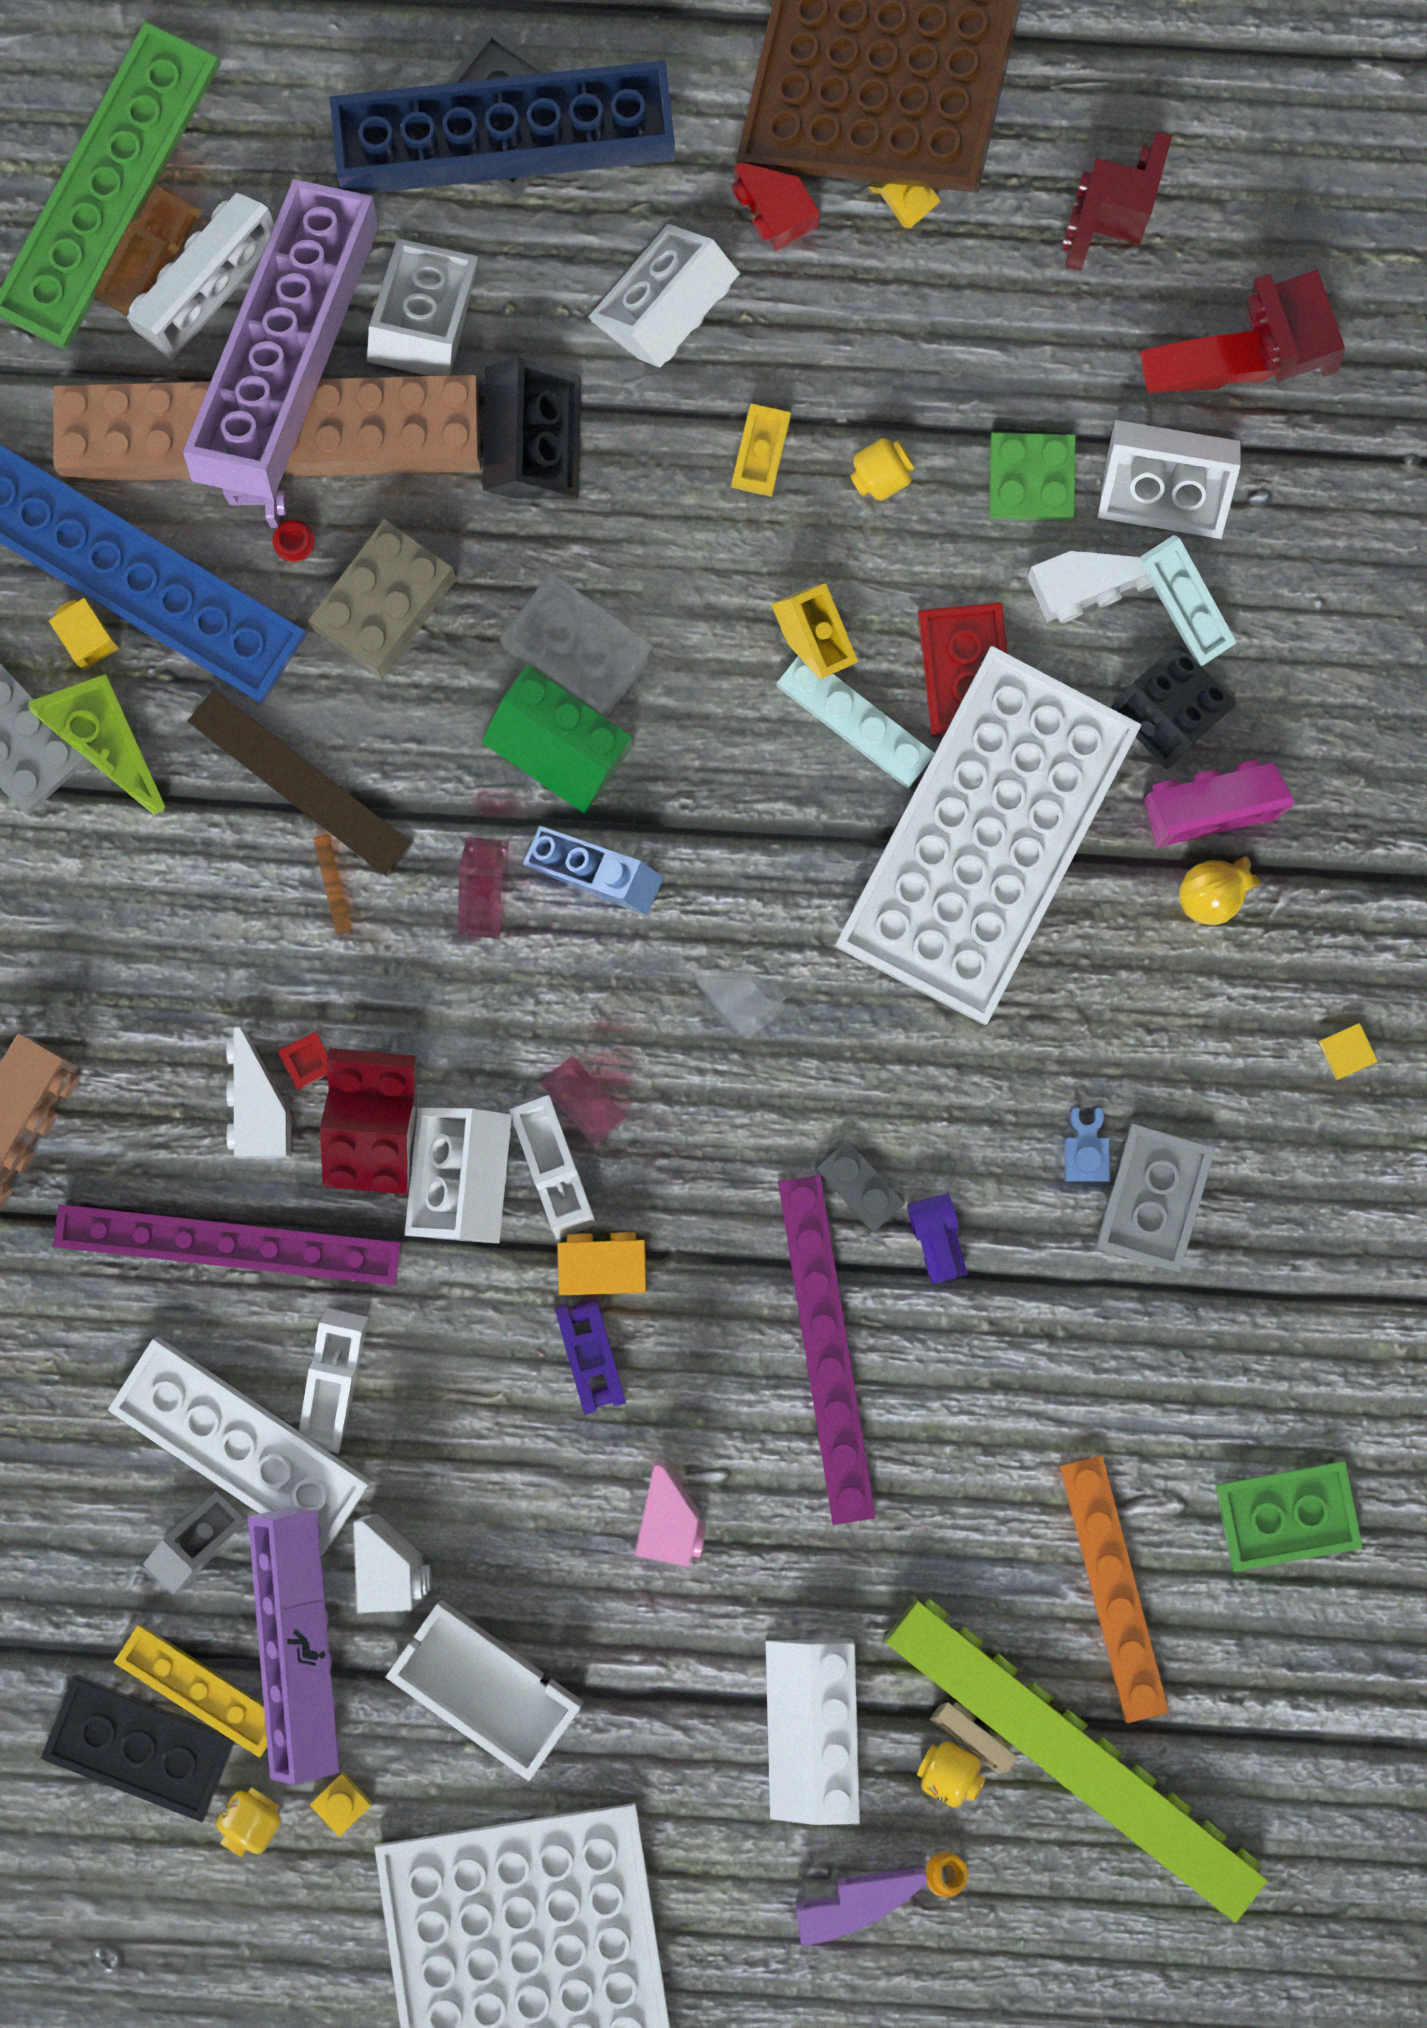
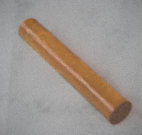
(332, 884)

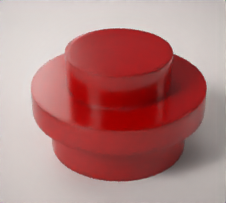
(293, 541)

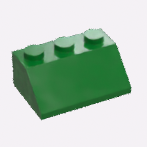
(557, 739)

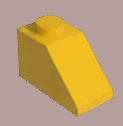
(815, 630)

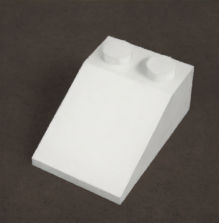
(421, 309)

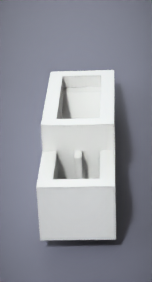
(552, 1167)
(332, 1378)

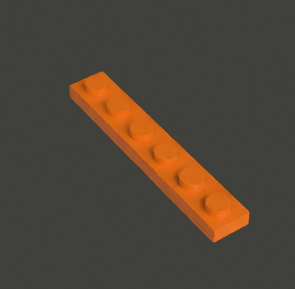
(1113, 1589)

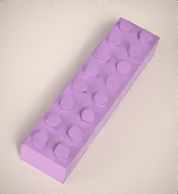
(281, 340)

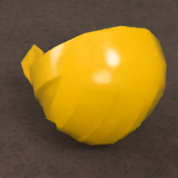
(1216, 890)

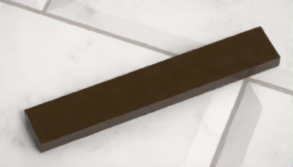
(300, 782)

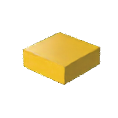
(1348, 1051)

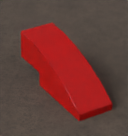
(1204, 363)

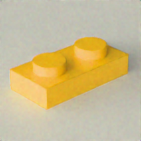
(761, 450)

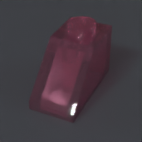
(482, 887)
(584, 1101)

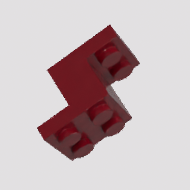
(1115, 200)
(1295, 326)
(368, 1121)

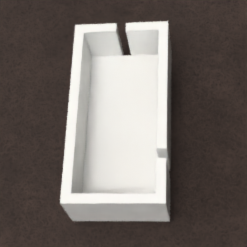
(484, 1690)

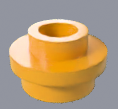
(956, 1874)

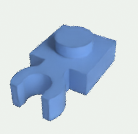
(1086, 1156)

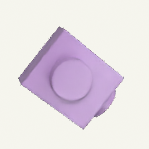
(273, 508)

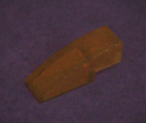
(147, 248)

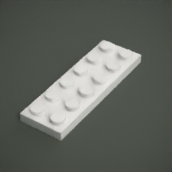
(235, 1440)

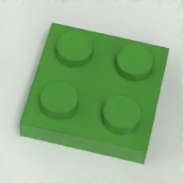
(1032, 477)

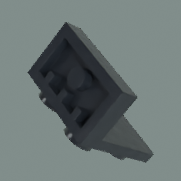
(1174, 705)

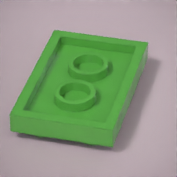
(1288, 1516)

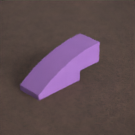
(859, 1903)

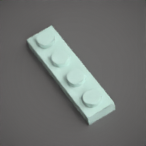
(857, 722)

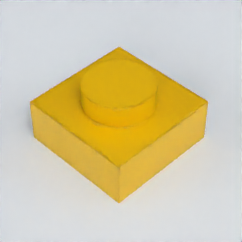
(341, 1804)

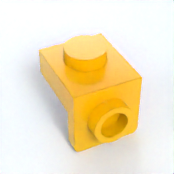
(906, 202)

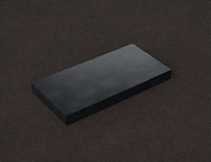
(138, 1748)

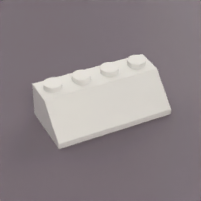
(203, 275)
(812, 1731)

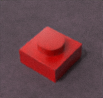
(305, 1060)

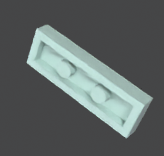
(1187, 600)

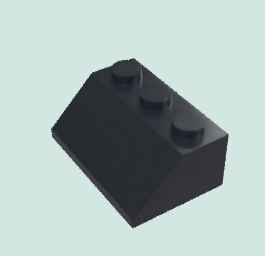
(531, 431)

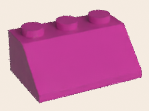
(1216, 803)

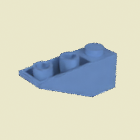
(594, 870)

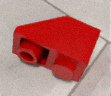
(777, 201)

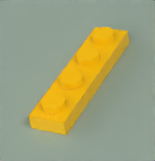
(195, 1688)

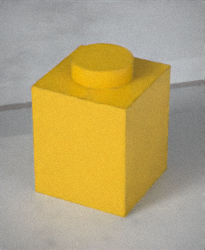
(83, 633)

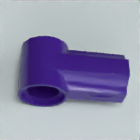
(936, 1227)

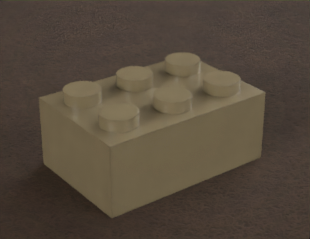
(383, 599)

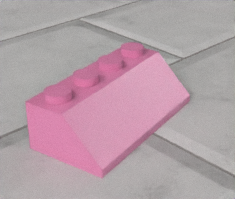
(670, 1520)

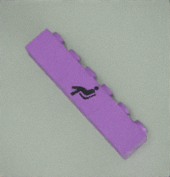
(293, 1645)

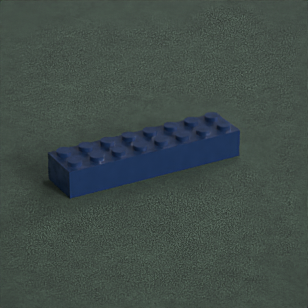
(503, 128)

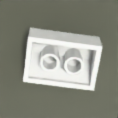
(665, 294)
(1169, 479)
(458, 1174)
(387, 1568)

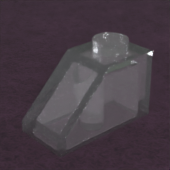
(742, 1000)

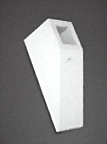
(1084, 578)
(260, 1115)

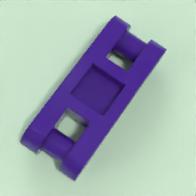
(590, 1355)

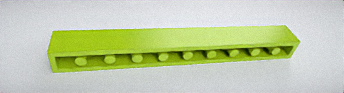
(1075, 1759)

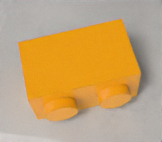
(602, 1266)

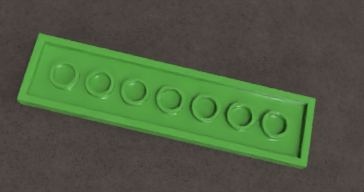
(106, 184)

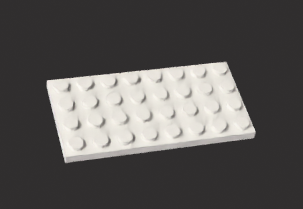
(988, 835)

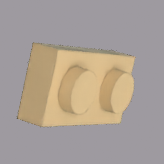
(989, 1747)

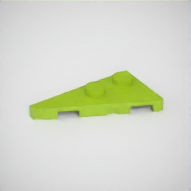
(96, 727)

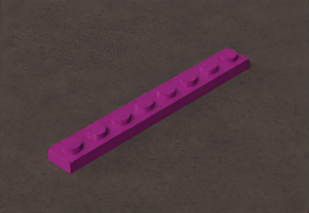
(227, 1245)
(826, 1350)

